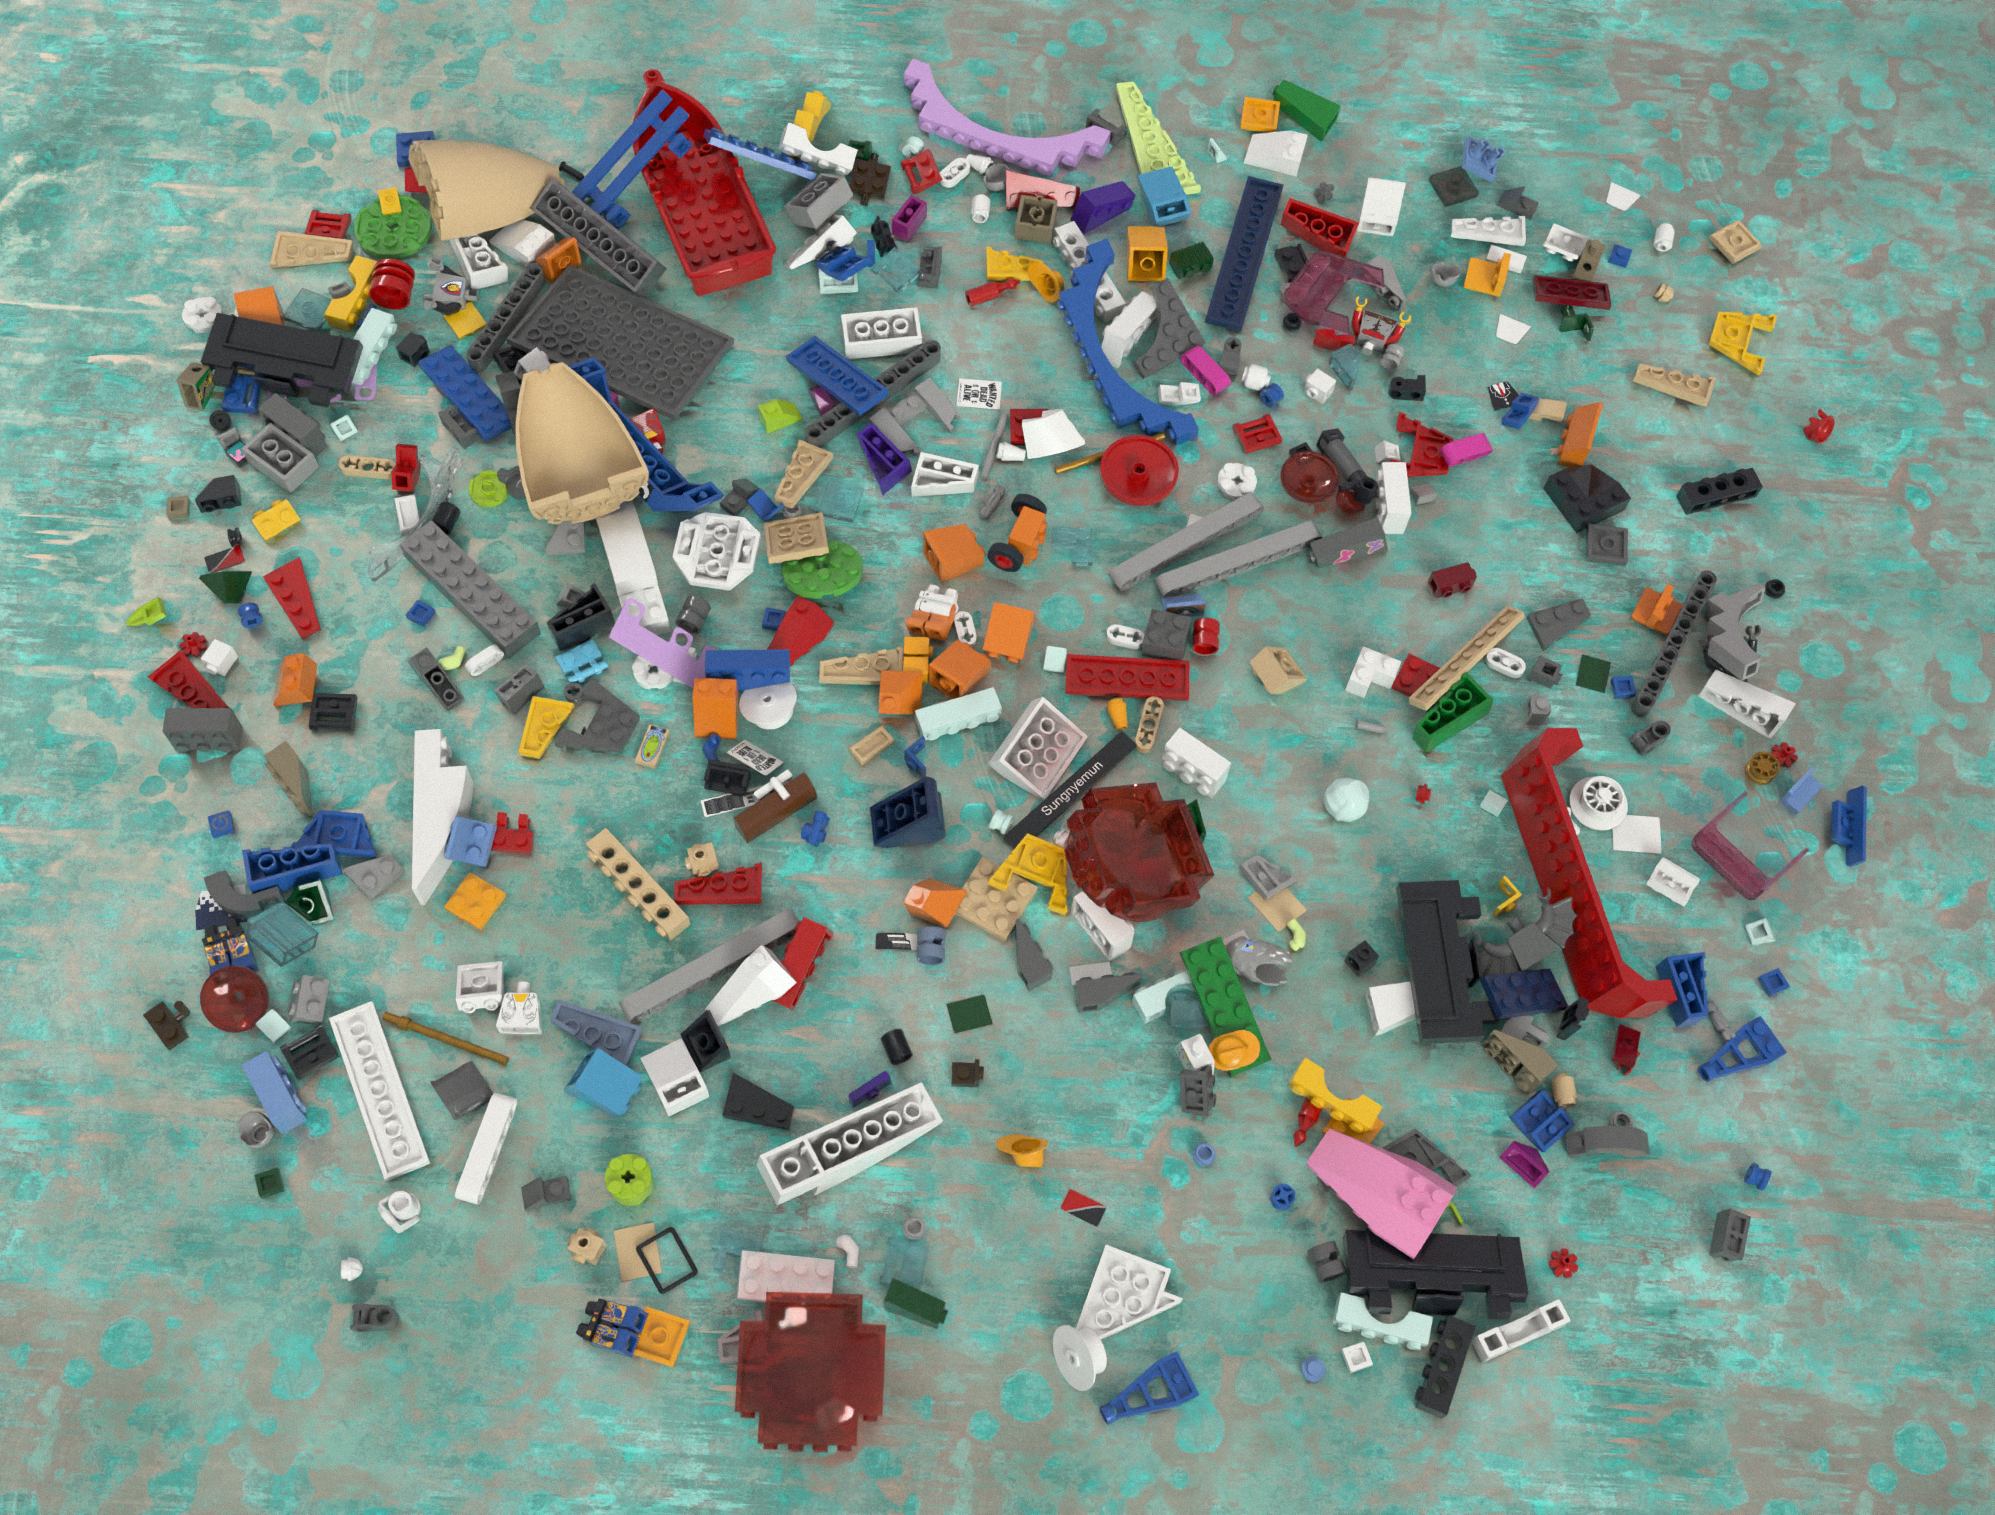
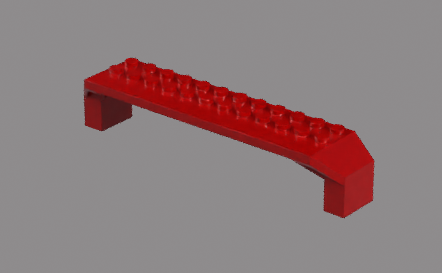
(1562, 868)

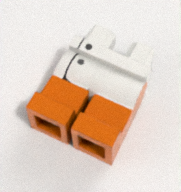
(933, 613)

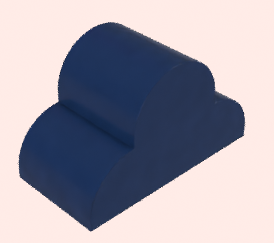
(909, 816)

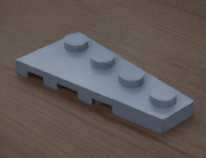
(598, 1030)

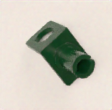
(1576, 322)

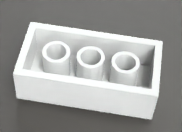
(881, 333)

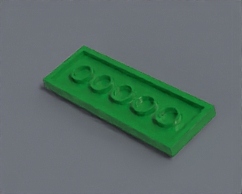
(1221, 994)

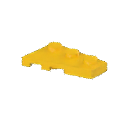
(1004, 266)
(542, 725)

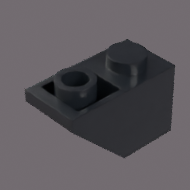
(219, 494)

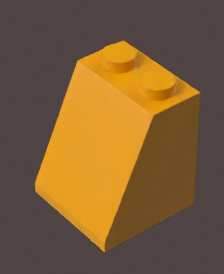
(1146, 253)

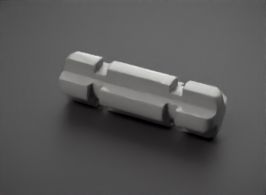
(992, 501)
(1720, 1021)

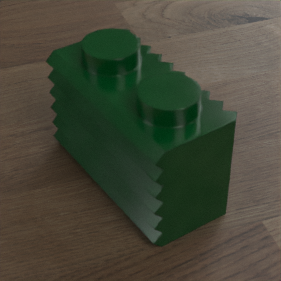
(1191, 260)

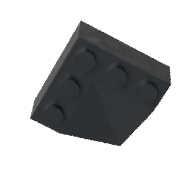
(1586, 495)

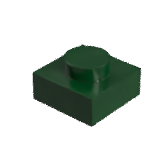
(269, 1183)

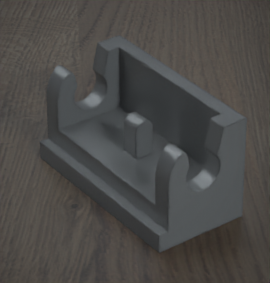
(1116, 133)
(930, 267)
(458, 427)
(519, 688)
(1730, 1235)

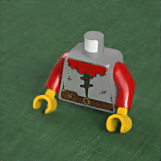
(1374, 330)

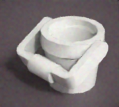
(403, 1209)

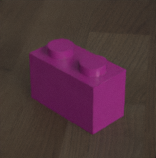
(909, 218)

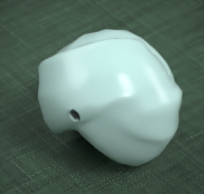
(1346, 799)

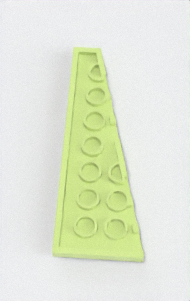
(1149, 142)

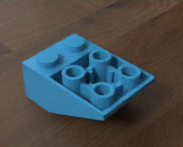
(1164, 197)

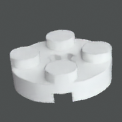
(194, 308)
(1236, 471)
(649, 680)

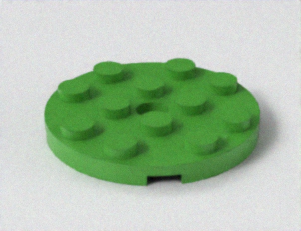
(407, 238)
(841, 575)

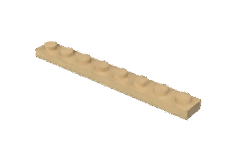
(1466, 658)

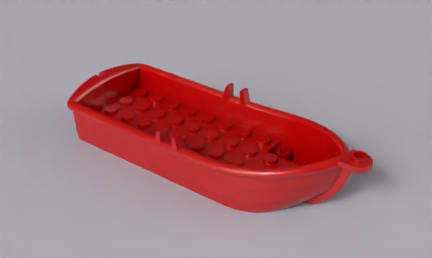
(704, 199)

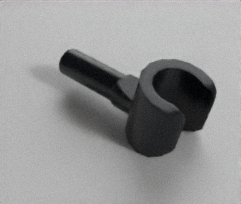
(828, 249)

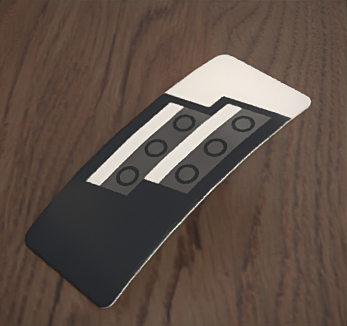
(896, 941)

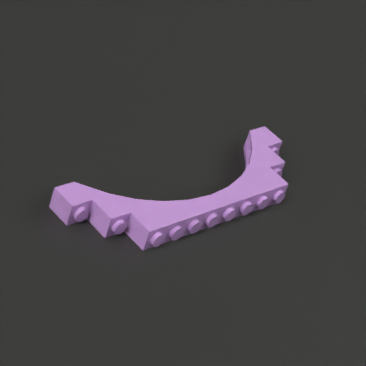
(1030, 153)

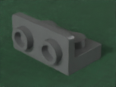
(1197, 1091)

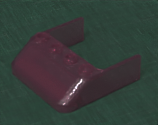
(1321, 282)
(1731, 862)

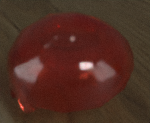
(1347, 503)

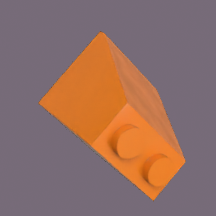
(260, 305)
(952, 551)
(1008, 632)
(958, 670)
(715, 708)

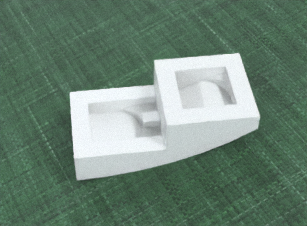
(1179, 395)

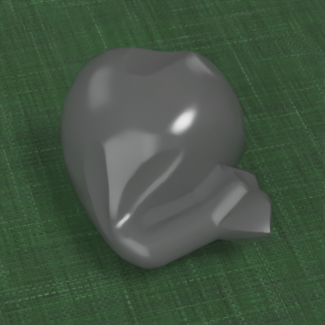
(513, 482)

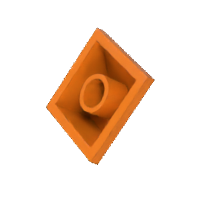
(900, 692)
(934, 901)

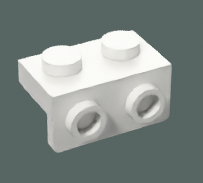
(1672, 881)

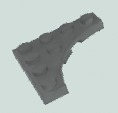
(1174, 333)

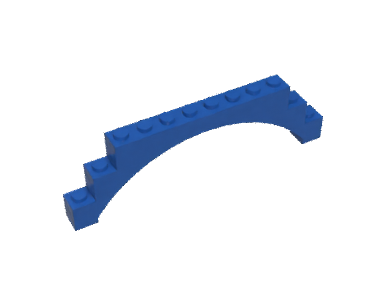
(1123, 402)

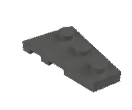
(1555, 622)

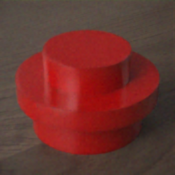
(1423, 794)

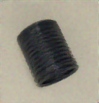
(446, 516)
(896, 1046)

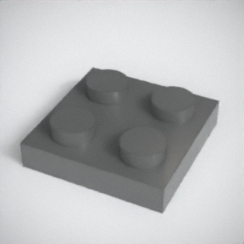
(1607, 544)

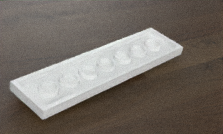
(379, 1091)

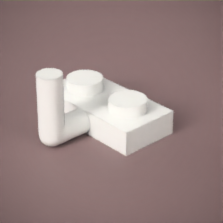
(775, 784)

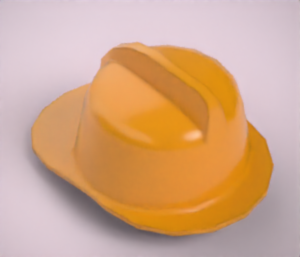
(1046, 281)
(1234, 1050)
(1024, 1149)

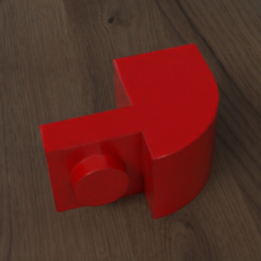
(407, 468)

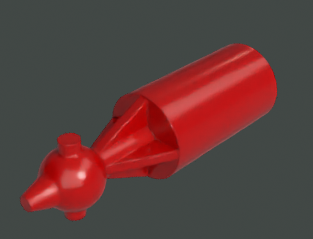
(988, 291)
(1307, 1118)

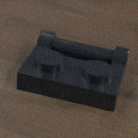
(333, 705)
(313, 1056)

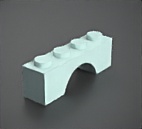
(1151, 1001)
(1353, 1315)

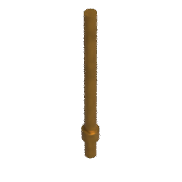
(1092, 458)
(406, 1023)

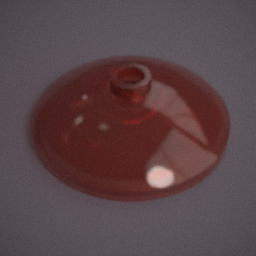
(1313, 470)
(224, 1008)

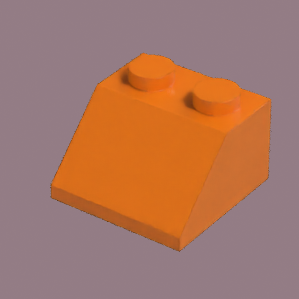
(559, 257)
(295, 680)

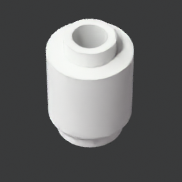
(980, 208)
(1664, 237)

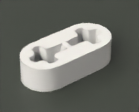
(969, 629)
(1125, 636)
(484, 660)

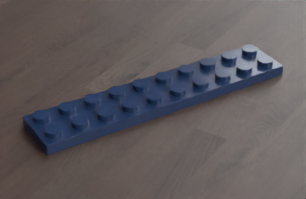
(1244, 254)

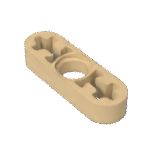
(360, 462)
(1146, 716)

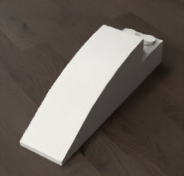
(633, 566)
(438, 798)
(848, 1145)

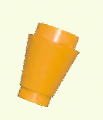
(1118, 713)

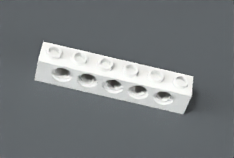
(1072, 246)

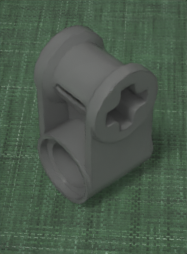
(1230, 357)
(1647, 739)
(368, 1318)

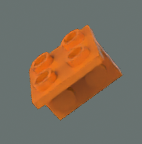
(1657, 609)

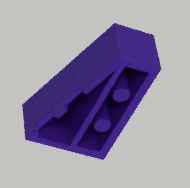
(1102, 205)
(884, 458)

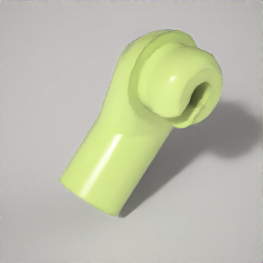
(454, 660)
(1299, 935)

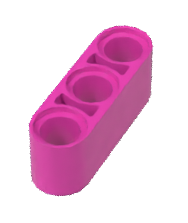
(1205, 370)
(1466, 449)

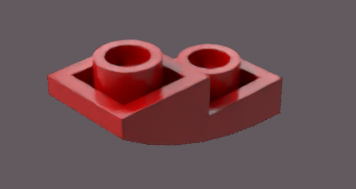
(1328, 340)

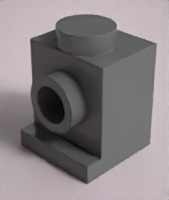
(1546, 672)

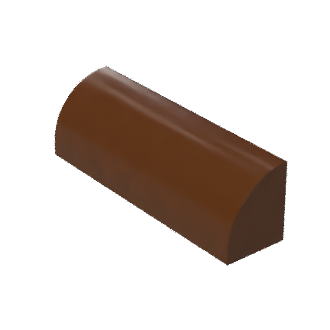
(774, 809)

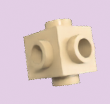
(701, 859)
(593, 1246)

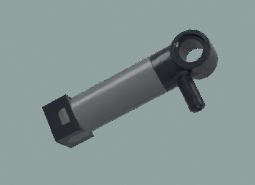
(1364, 487)

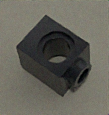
(1361, 958)

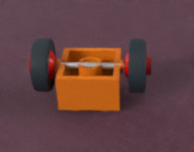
(1025, 535)

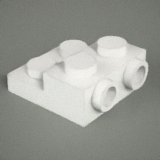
(480, 986)

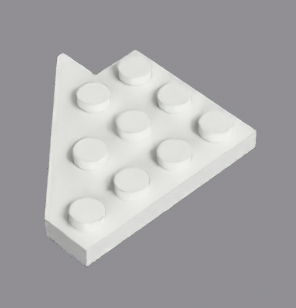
(1125, 1293)

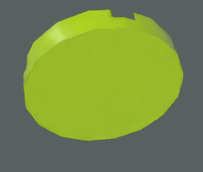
(487, 489)

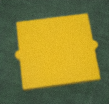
(466, 321)

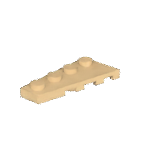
(304, 249)
(1674, 383)
(804, 469)
(862, 669)

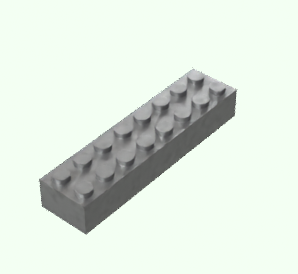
(598, 238)
(470, 589)

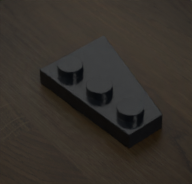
(755, 1105)

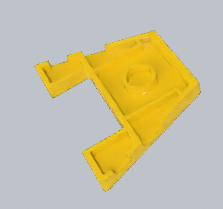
(1732, 336)
(1038, 862)

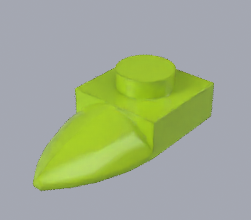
(148, 613)

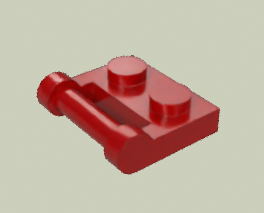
(927, 169)
(327, 228)
(1257, 438)

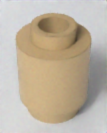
(1564, 1090)

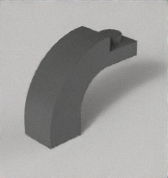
(238, 904)
(1608, 1139)

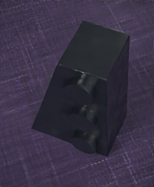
(581, 620)

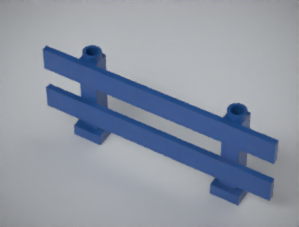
(665, 132)

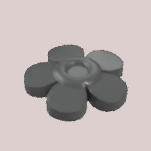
(1324, 192)

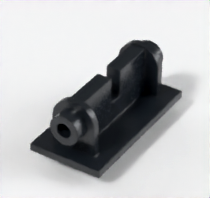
(881, 234)

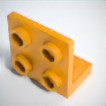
(1486, 275)

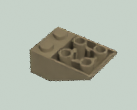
(291, 775)
(1519, 1059)

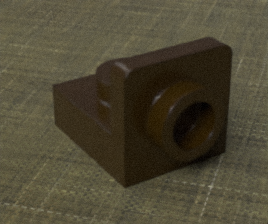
(967, 1074)

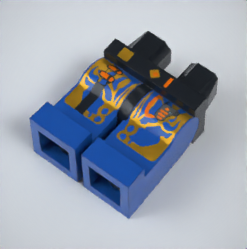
(228, 947)
(612, 1326)

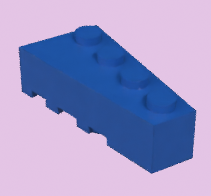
(749, 667)
(290, 866)

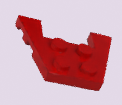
(1426, 452)

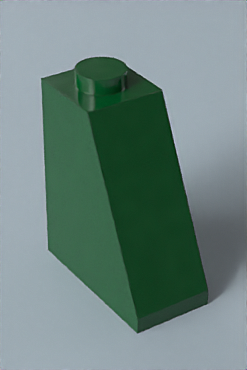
(914, 1304)

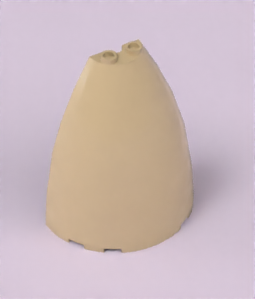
(478, 184)
(573, 449)

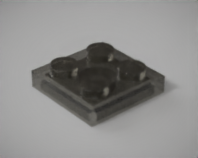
(1453, 186)

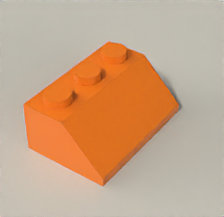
(1579, 435)

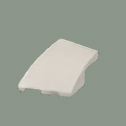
(1050, 434)

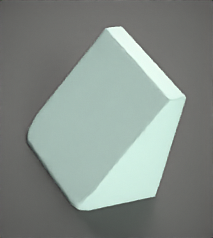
(1215, 151)
(343, 428)
(1055, 659)
(1493, 803)
(1760, 932)
(273, 1025)

